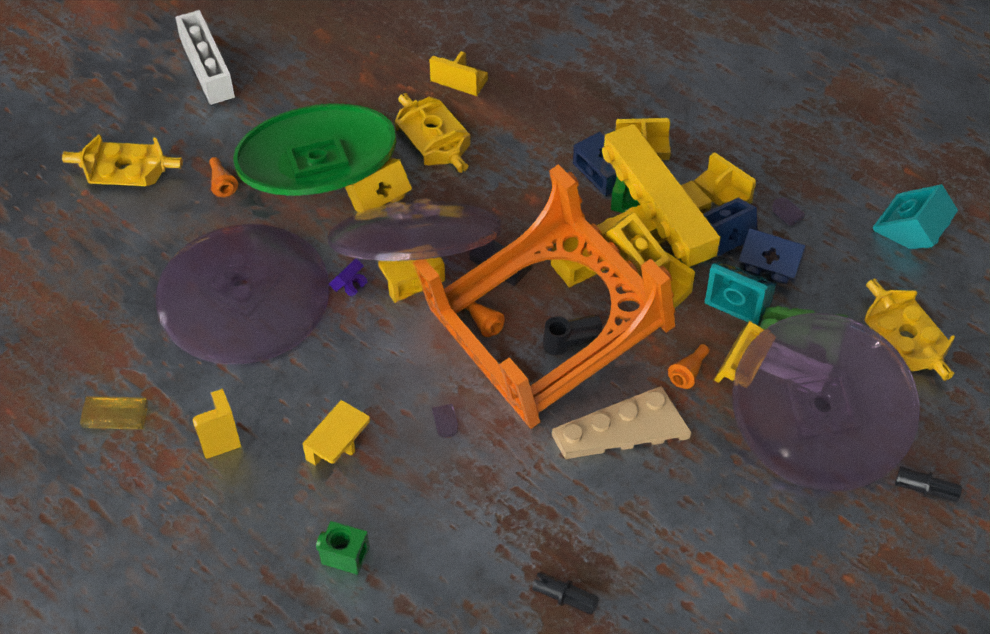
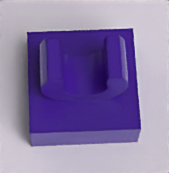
(348, 276)

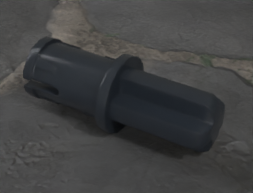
(927, 484)
(565, 593)

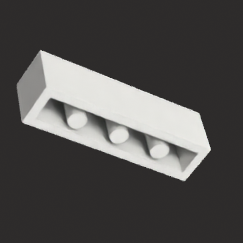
(205, 57)

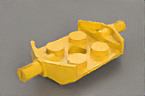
(438, 144)
(102, 162)
(898, 312)

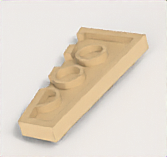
(622, 425)

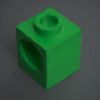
(347, 559)

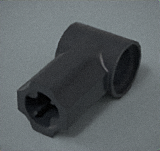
(564, 333)

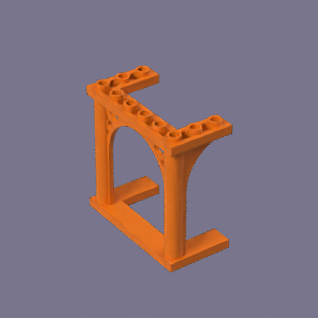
(556, 223)

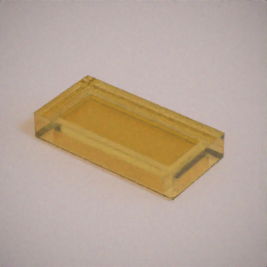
(114, 412)

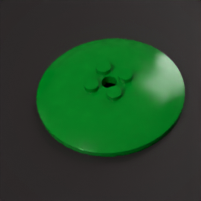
(315, 149)

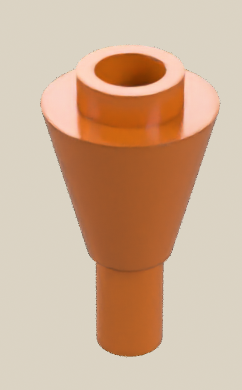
(222, 181)
(487, 320)
(684, 372)

